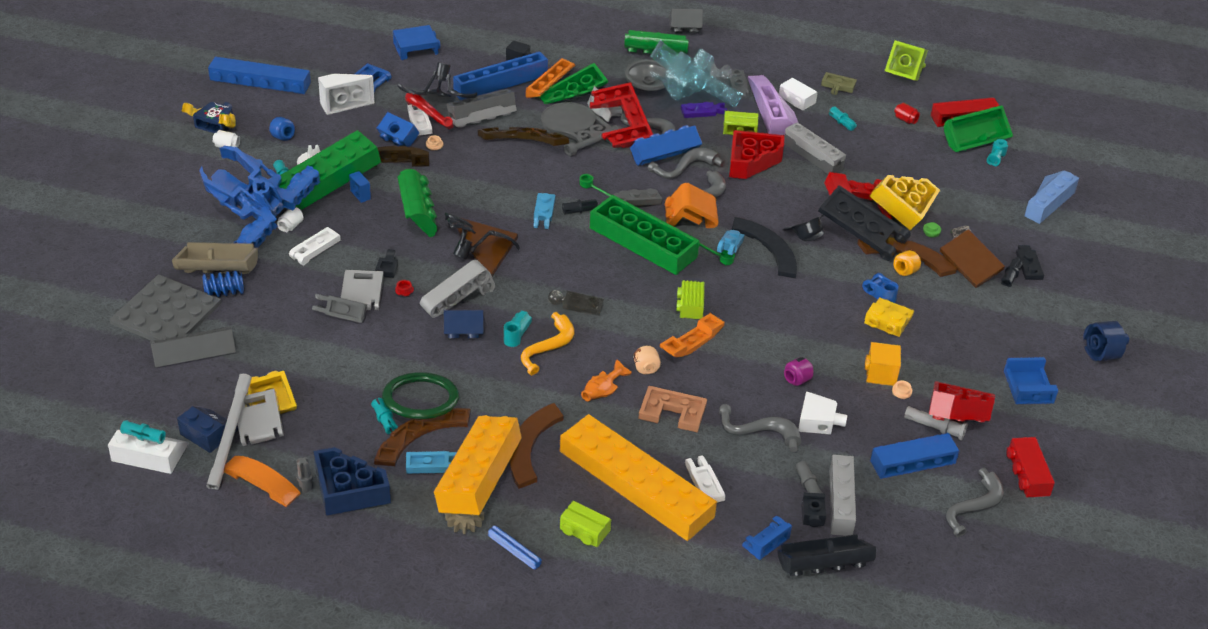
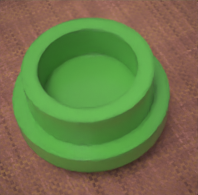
(932, 229)

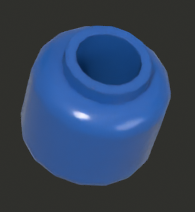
(282, 128)

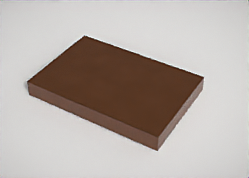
(972, 258)

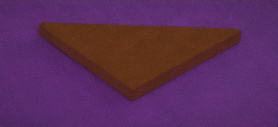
(492, 249)

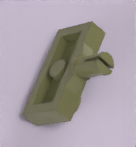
(838, 83)

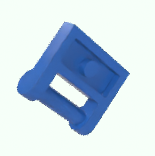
(375, 72)

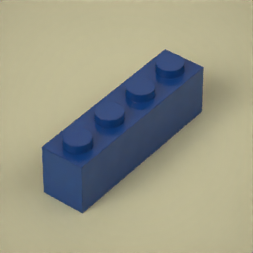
(665, 145)
(914, 455)

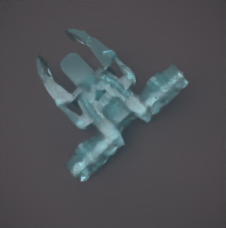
(691, 75)

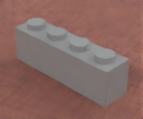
(842, 495)

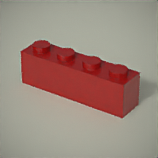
(947, 110)

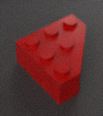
(754, 153)
(960, 403)

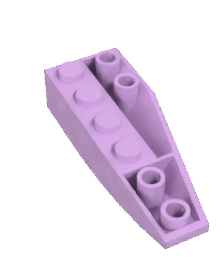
(773, 108)

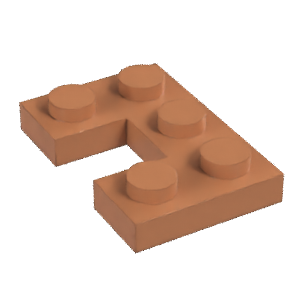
(660, 399)

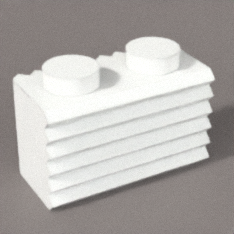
(798, 94)

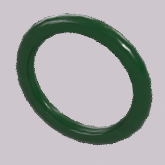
(417, 413)

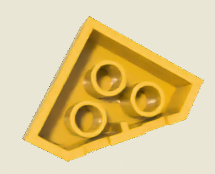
(905, 198)

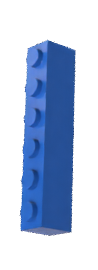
(259, 75)
(501, 75)

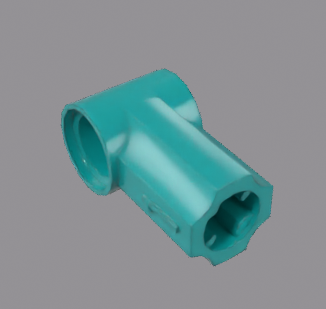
(515, 328)

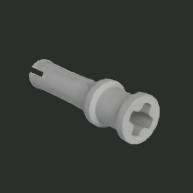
(946, 426)

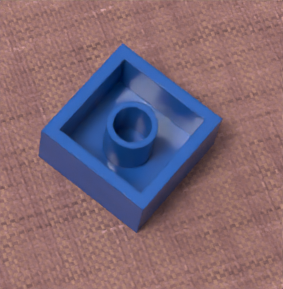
(360, 186)

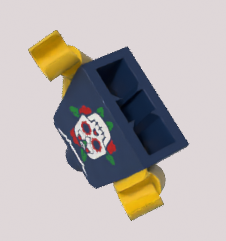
(212, 116)

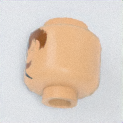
(646, 360)

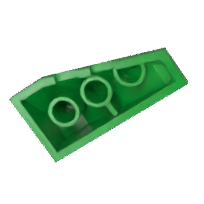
(575, 85)

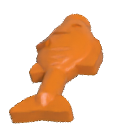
(602, 384)

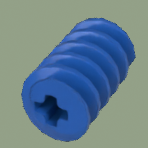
(223, 284)

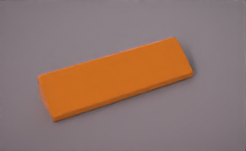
(549, 78)

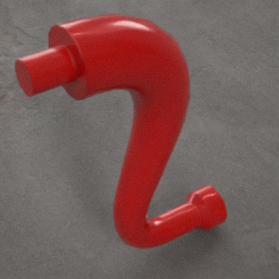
(419, 102)

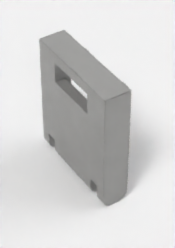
(363, 287)
(260, 419)

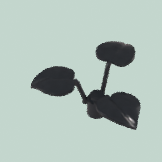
(441, 73)
(464, 246)

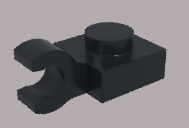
(388, 264)

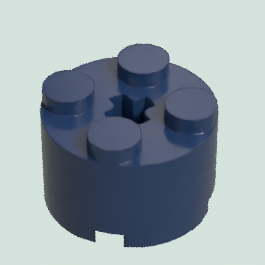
(1105, 340)

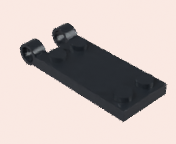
(863, 222)

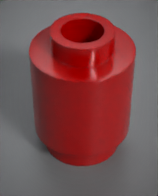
(907, 113)

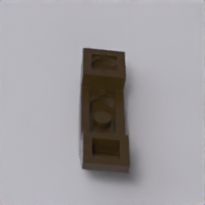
(404, 154)

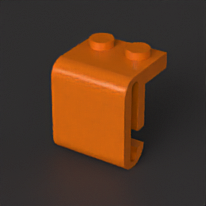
(692, 204)

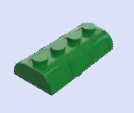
(648, 41)
(977, 129)
(417, 200)

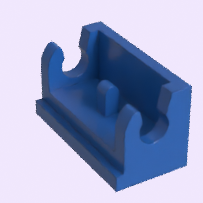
(768, 539)

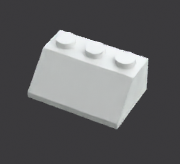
(145, 453)

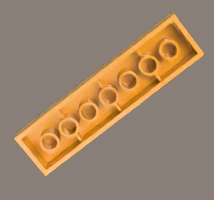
(638, 477)

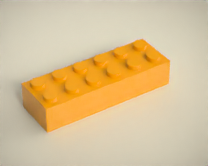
(478, 465)

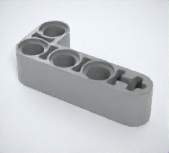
(457, 287)

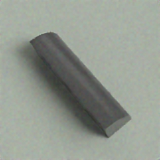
(193, 346)

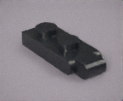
(1031, 266)

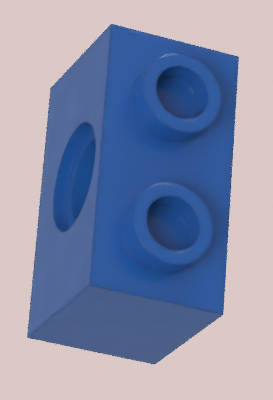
(397, 130)

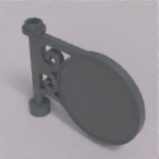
(575, 122)

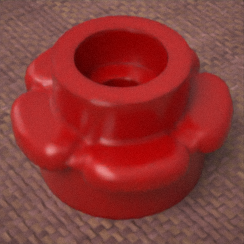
(404, 288)

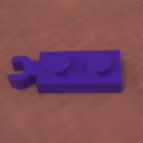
(704, 109)

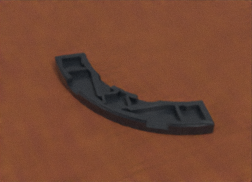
(774, 243)

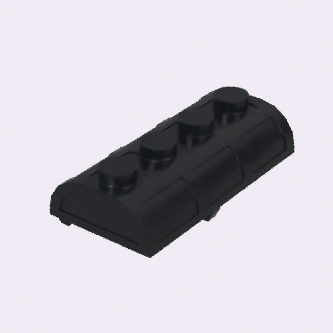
(825, 553)

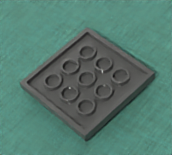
(165, 310)

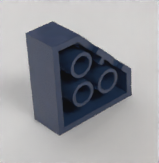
(349, 482)

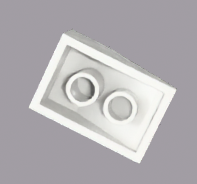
(345, 92)

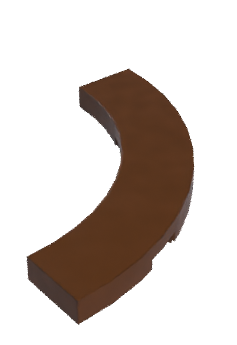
(931, 258)
(413, 429)
(530, 429)

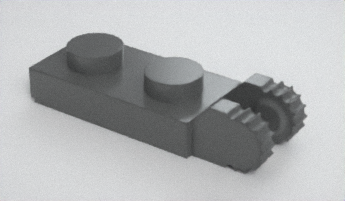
(342, 308)

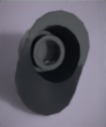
(809, 230)

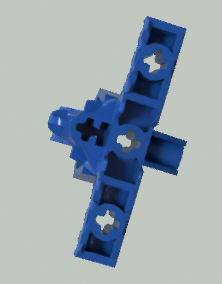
(261, 197)

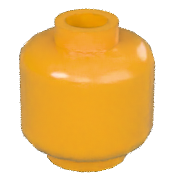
(907, 263)

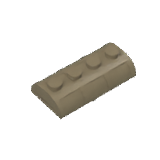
(216, 257)

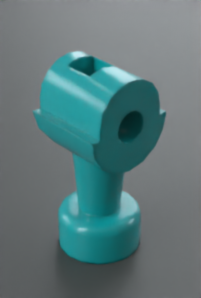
(999, 149)

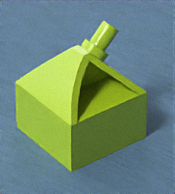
(906, 60)

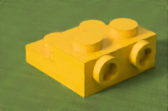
(888, 316)
(278, 382)

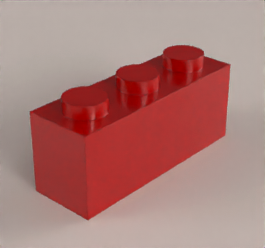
(1030, 467)

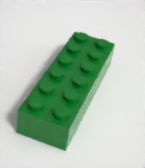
(335, 164)
(644, 234)

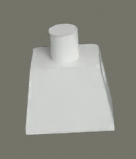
(819, 415)

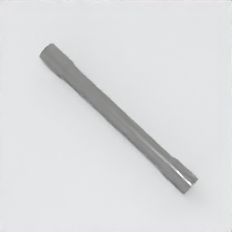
(218, 468)

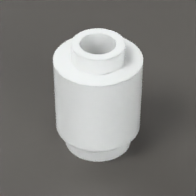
(226, 138)
(290, 220)

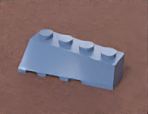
(1050, 195)

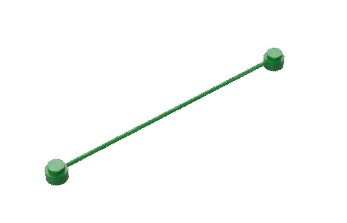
(586, 181)

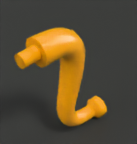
(566, 334)

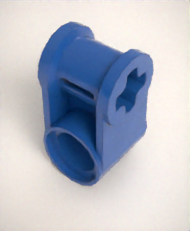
(881, 287)

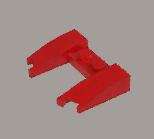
(623, 96)
(859, 189)

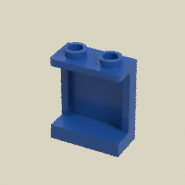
(415, 39)
(1029, 381)

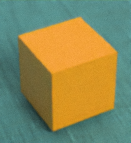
(883, 363)

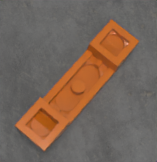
(686, 344)
(263, 477)

